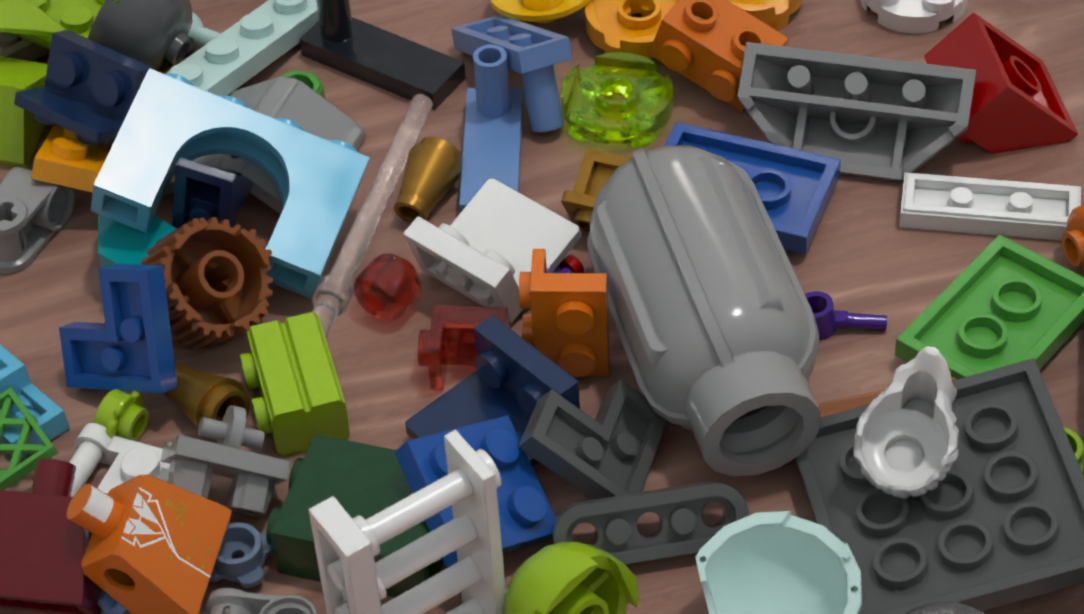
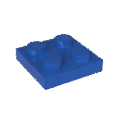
(522, 504)

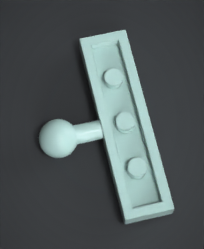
(246, 47)

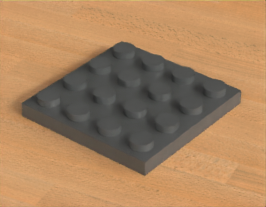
(990, 531)

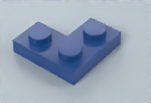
(135, 341)

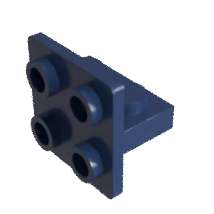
(85, 88)

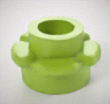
(123, 414)

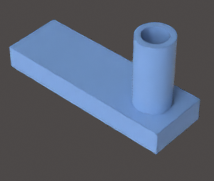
(530, 53)
(491, 126)

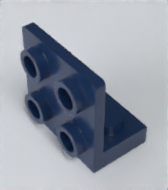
(507, 382)

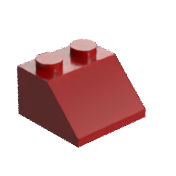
(1012, 93)

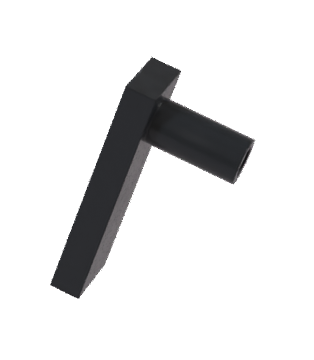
(379, 55)

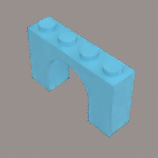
(182, 121)

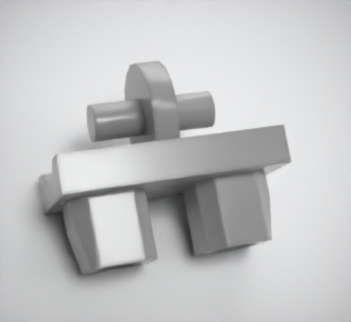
(252, 474)

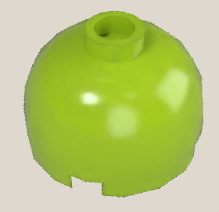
(571, 581)

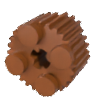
(236, 277)

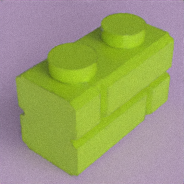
(296, 383)

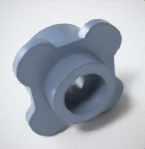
(244, 542)

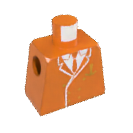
(150, 543)

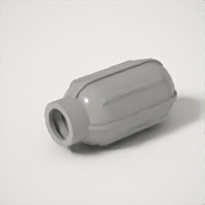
(708, 306)

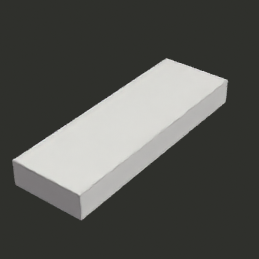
(987, 206)

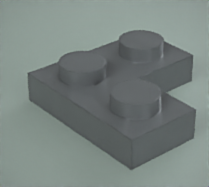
(600, 454)

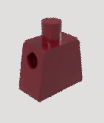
(43, 547)

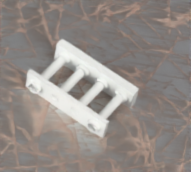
(348, 546)

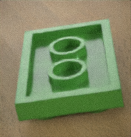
(999, 312)

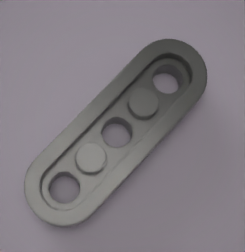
(679, 515)

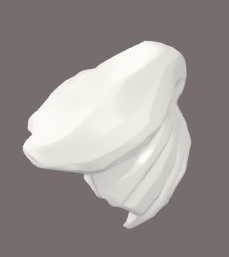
(909, 430)

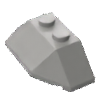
(856, 108)

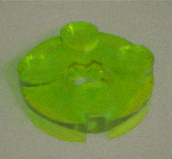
(633, 121)

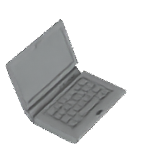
(290, 100)

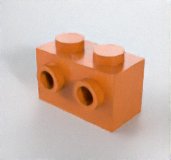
(711, 48)

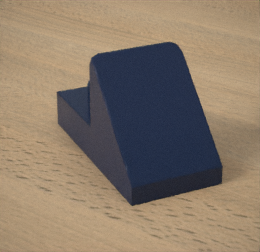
(207, 193)

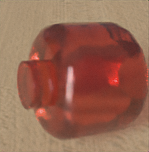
(387, 287)

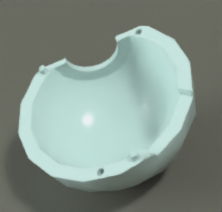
(778, 568)

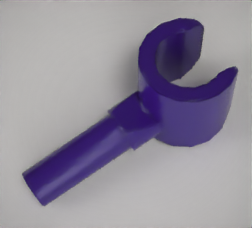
(830, 319)

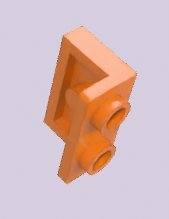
(566, 317)

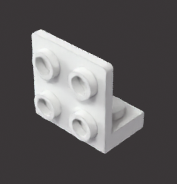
(492, 245)

